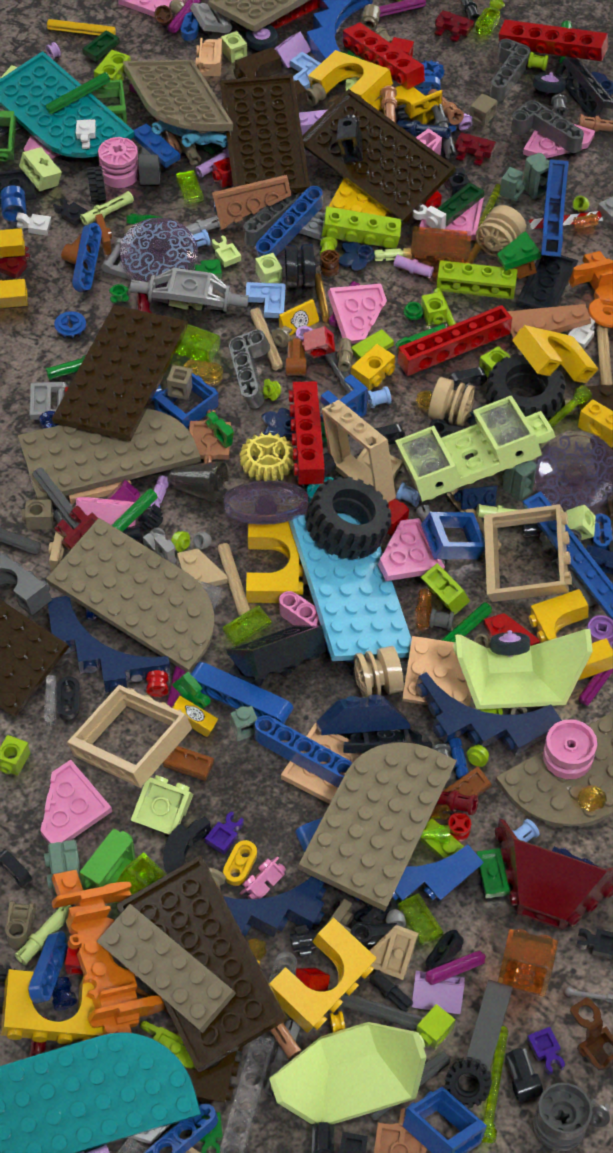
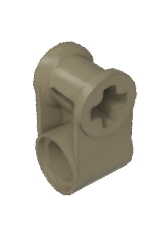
(19, 920)

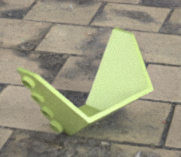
(526, 680)
(352, 1073)

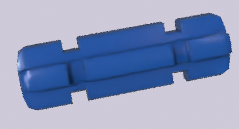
(458, 754)

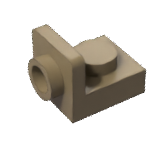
(344, 914)

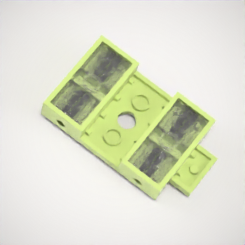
(497, 442)

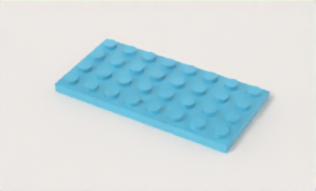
(351, 599)

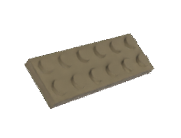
(166, 968)

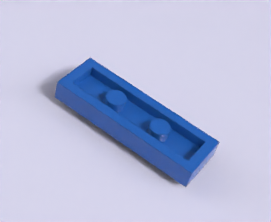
(156, 145)

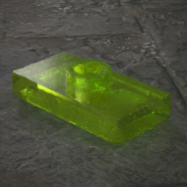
(189, 187)
(246, 625)
(420, 919)

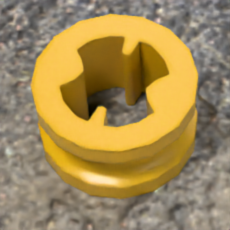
(337, 1021)

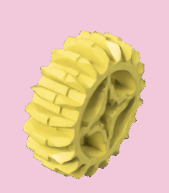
(267, 450)

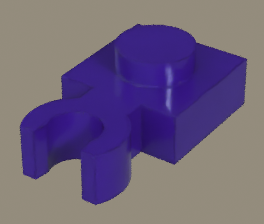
(224, 835)
(546, 1047)

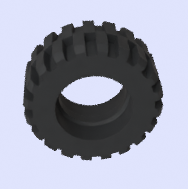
(518, 372)
(339, 535)

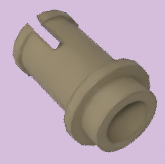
(384, 34)

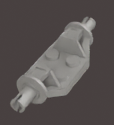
(189, 287)

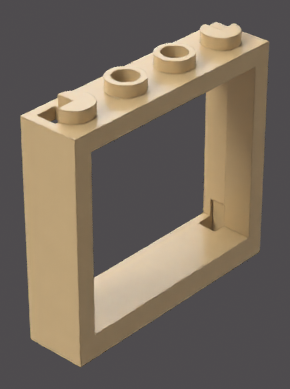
(340, 422)
(520, 517)
(106, 713)

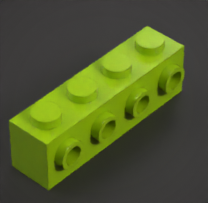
(341, 225)
(476, 279)

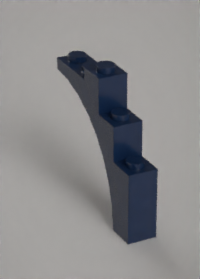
(93, 655)
(484, 728)
(271, 914)

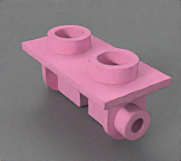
(268, 872)

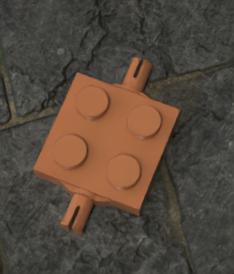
(206, 442)
(396, 1139)

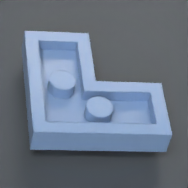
(305, 65)
(269, 293)

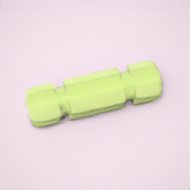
(390, 254)

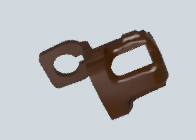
(595, 1036)

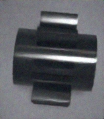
(151, 517)
(302, 941)

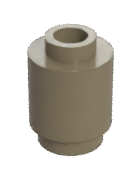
(370, 16)

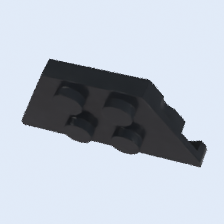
(364, 741)

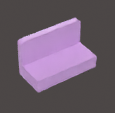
(292, 47)
(445, 994)

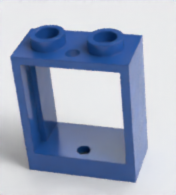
(209, 394)
(441, 548)
(468, 1124)

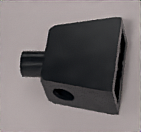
(348, 130)

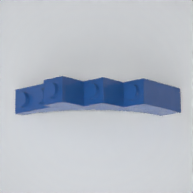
(326, 24)
(554, 208)
(438, 877)

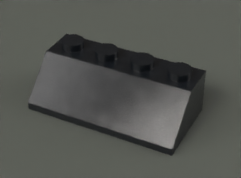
(278, 650)

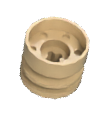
(500, 229)
(452, 402)
(383, 671)

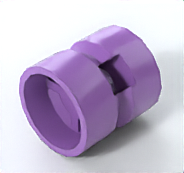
(601, 628)

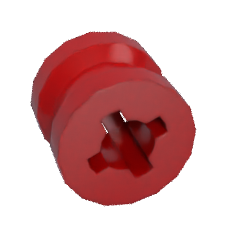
(157, 683)
(459, 821)

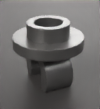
(600, 1115)

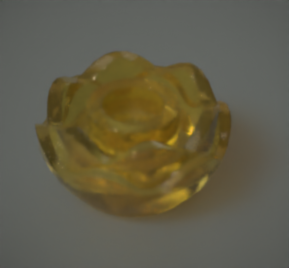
(591, 798)

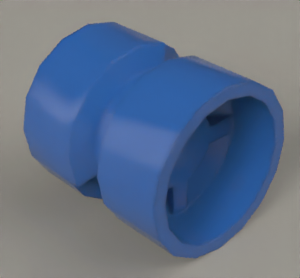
(12, 202)

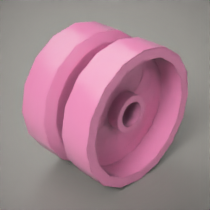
(569, 749)

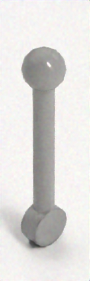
(569, 992)

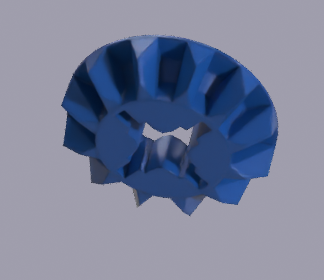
(437, 68)
(76, 319)

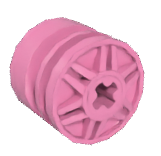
(119, 162)

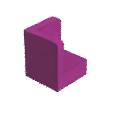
(124, 492)

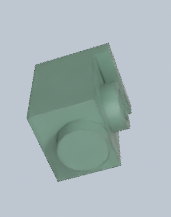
(512, 184)
(242, 718)

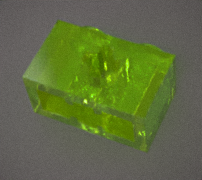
(199, 344)

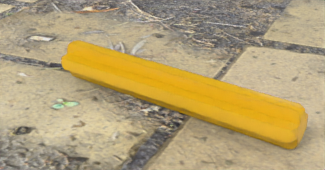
(77, 27)

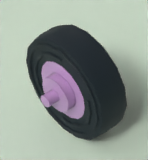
(262, 39)
(549, 83)
(510, 643)

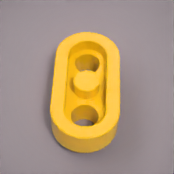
(240, 864)

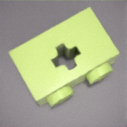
(40, 169)

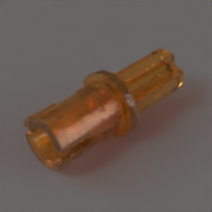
(423, 609)

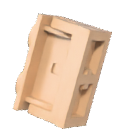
(209, 57)

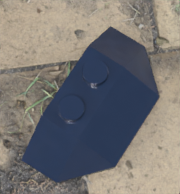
(361, 715)

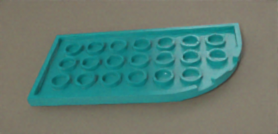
(42, 81)
(92, 1094)

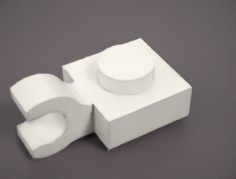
(85, 131)
(433, 216)
(36, 224)
(583, 334)

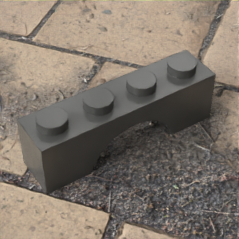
(29, 590)

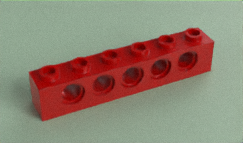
(556, 40)
(379, 51)
(454, 340)
(307, 433)

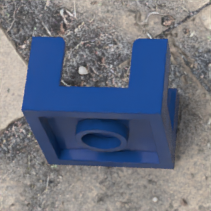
(355, 400)

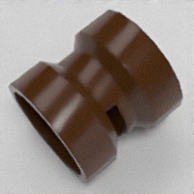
(161, 13)
(329, 263)

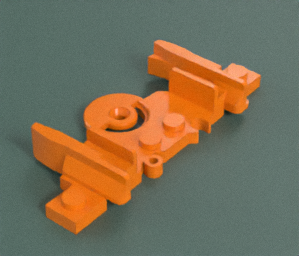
(600, 275)
(114, 986)

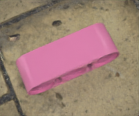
(105, 509)
(299, 609)

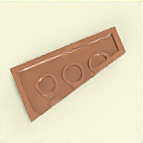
(243, 200)
(552, 318)

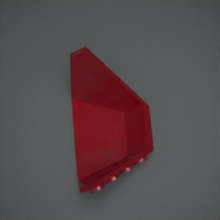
(549, 884)

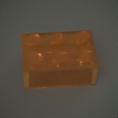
(441, 243)
(528, 962)

